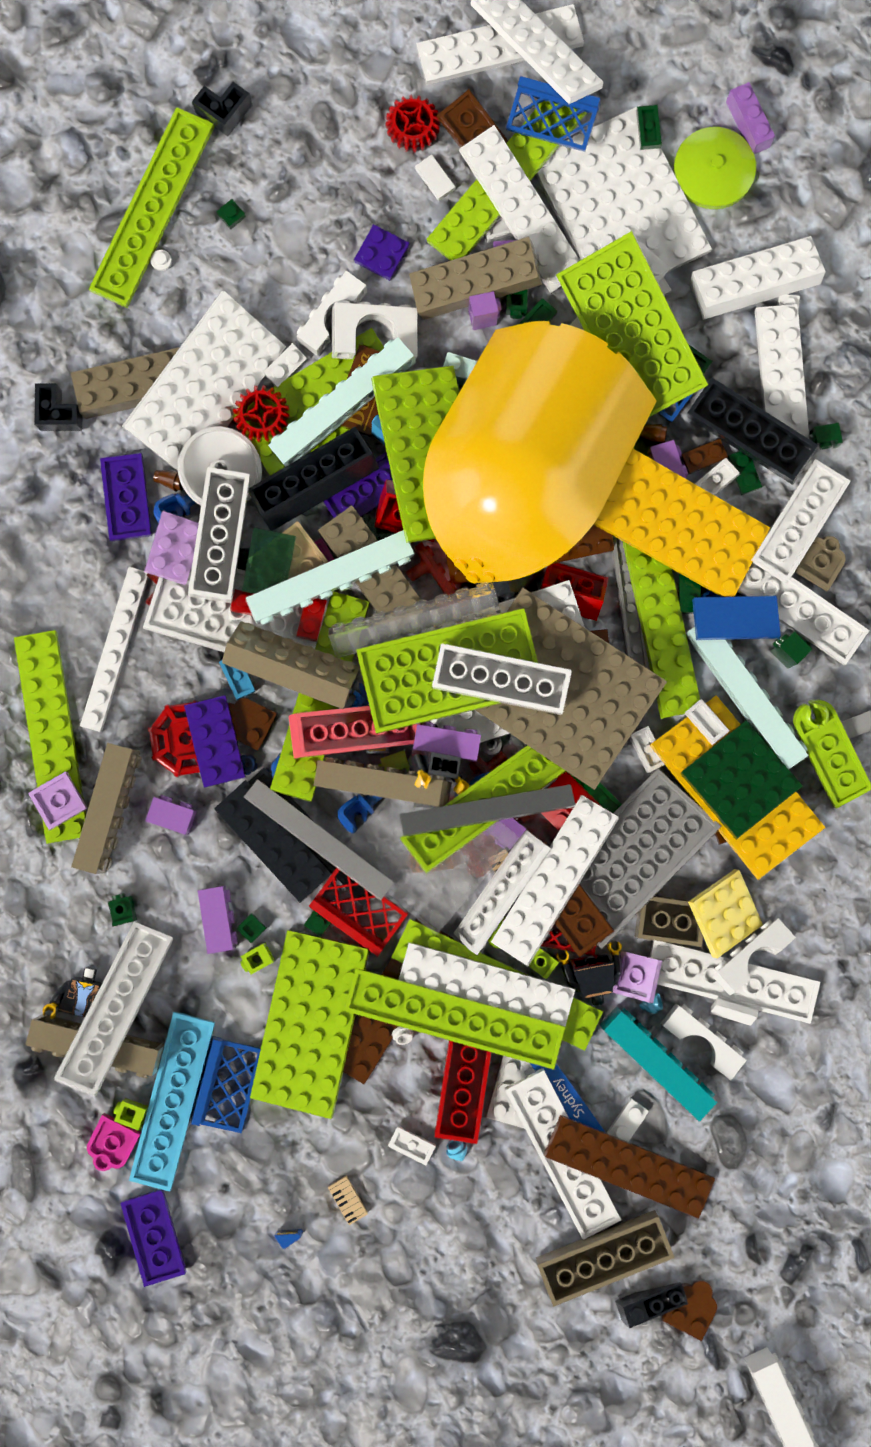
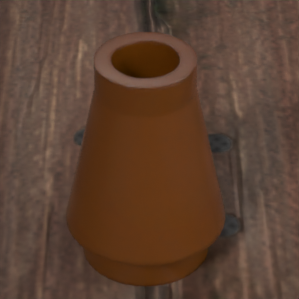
(654, 432)
(168, 479)

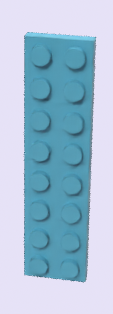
(172, 1101)

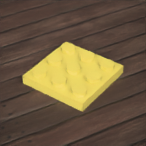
(725, 913)

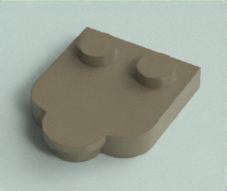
(822, 562)

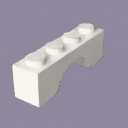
(314, 333)
(734, 973)
(724, 1058)

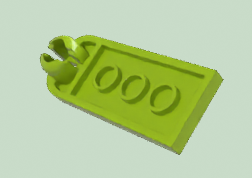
(831, 752)

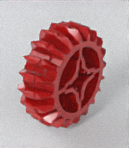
(422, 133)
(253, 414)

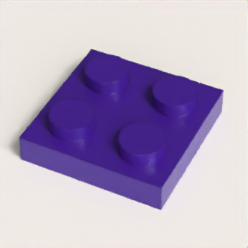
(381, 252)

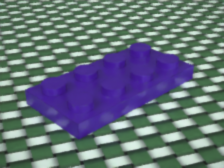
(363, 494)
(125, 497)
(215, 741)
(153, 1237)

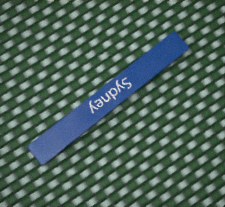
(569, 1098)

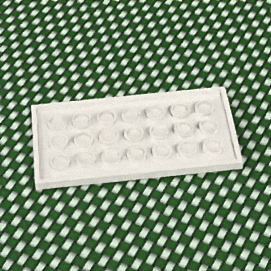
(204, 379)
(210, 621)

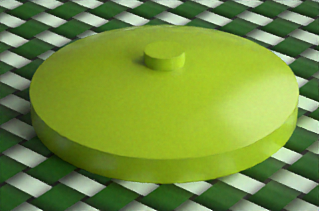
(714, 167)

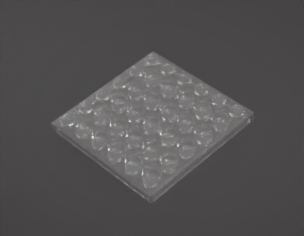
(442, 891)

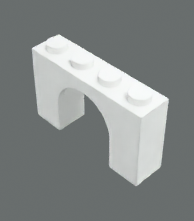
(347, 316)

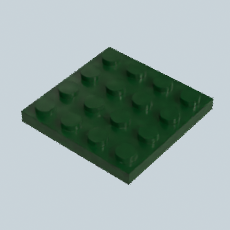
(741, 780)

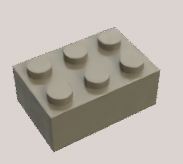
(668, 922)

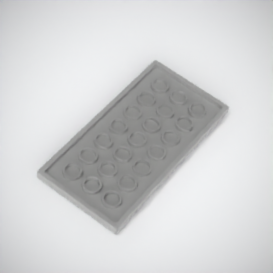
(646, 848)

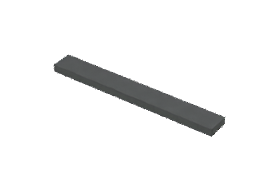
(487, 810)

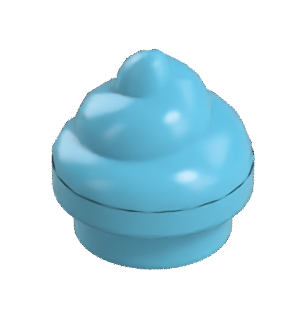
(652, 1007)
(456, 1150)

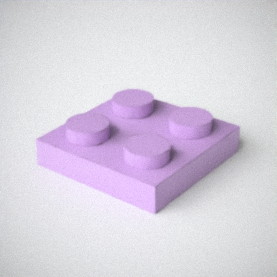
(58, 800)
(638, 977)

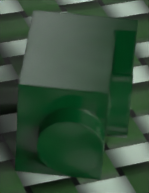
(517, 311)
(826, 436)
(128, 914)

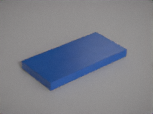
(736, 618)

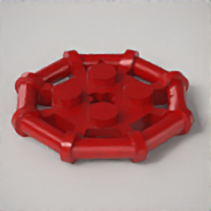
(172, 741)

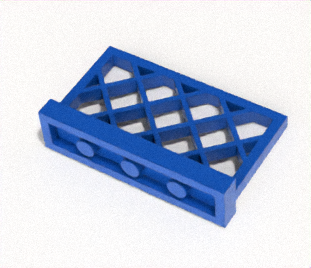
(546, 92)
(208, 1080)

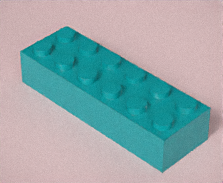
(662, 1067)

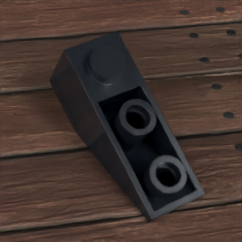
(650, 1303)

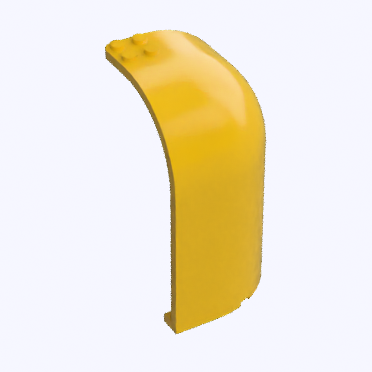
(531, 449)

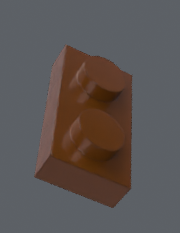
(704, 456)

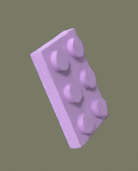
(172, 548)

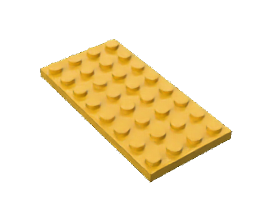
(681, 525)
(772, 837)

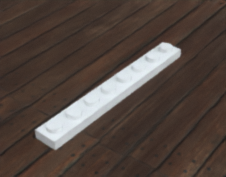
(115, 649)

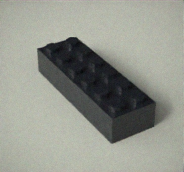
(752, 431)
(313, 478)
(274, 845)

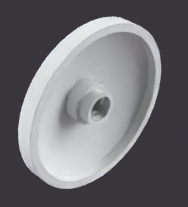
(216, 449)

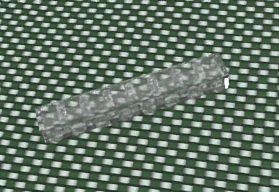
(419, 618)

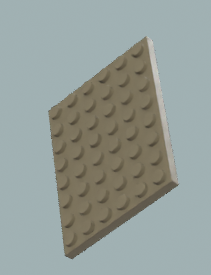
(602, 702)

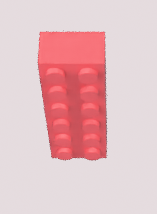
(342, 732)

